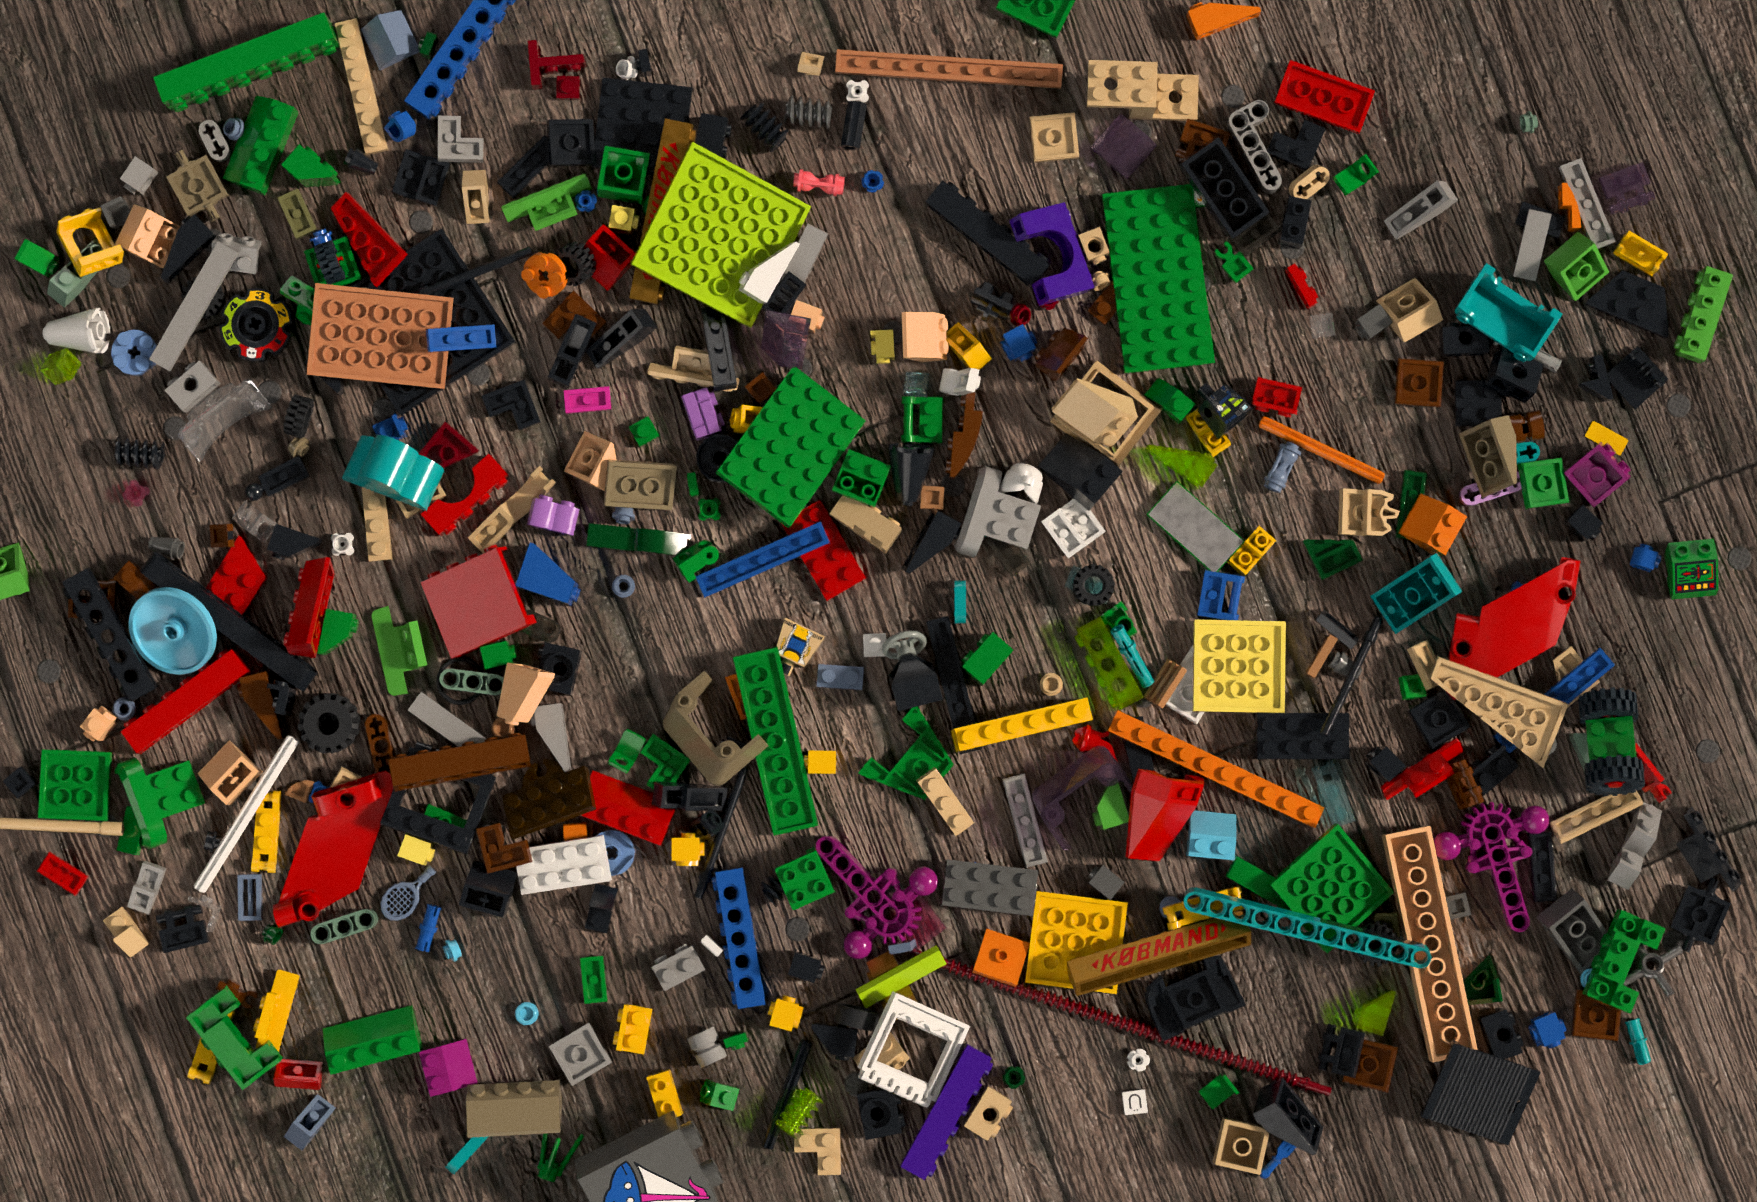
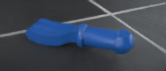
(1283, 1151)

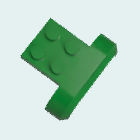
(158, 796)

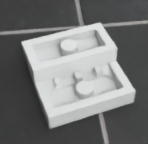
(1073, 527)

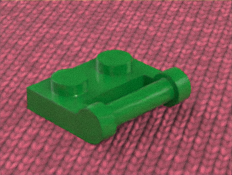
(929, 420)

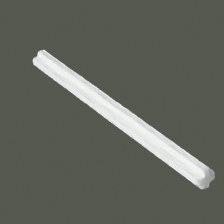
(246, 814)

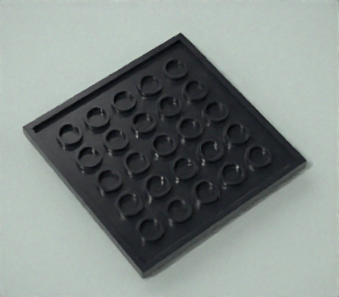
(428, 264)

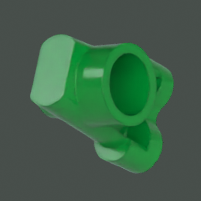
(1118, 615)

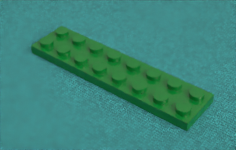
(782, 762)

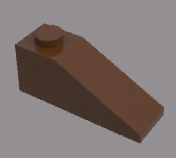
(134, 580)
(261, 700)

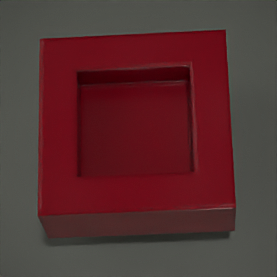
(568, 88)

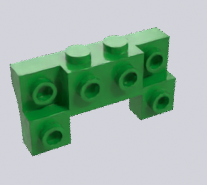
(1616, 958)
(228, 1043)

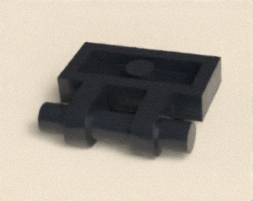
(182, 936)
(1347, 1051)

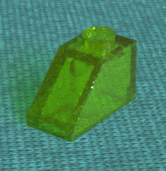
(1374, 1013)

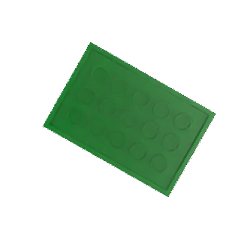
(790, 446)

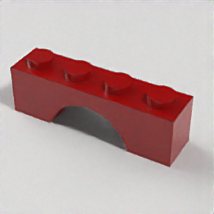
(487, 477)

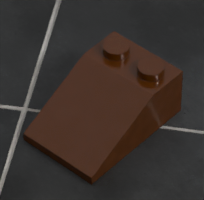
(1061, 353)

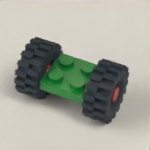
(1611, 741)

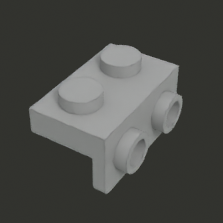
(246, 247)

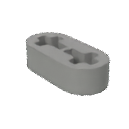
(219, 138)

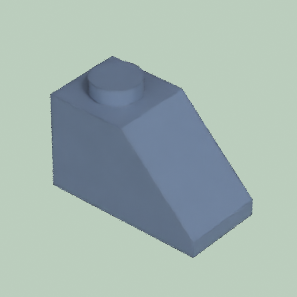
(309, 1122)

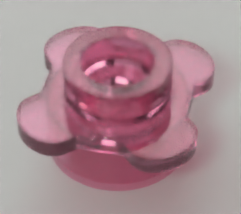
(136, 499)

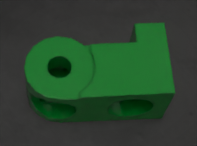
(695, 558)

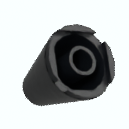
(909, 470)

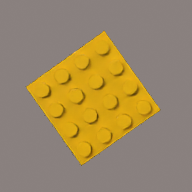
(1070, 929)

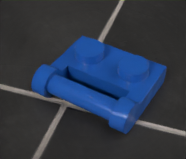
(1213, 595)

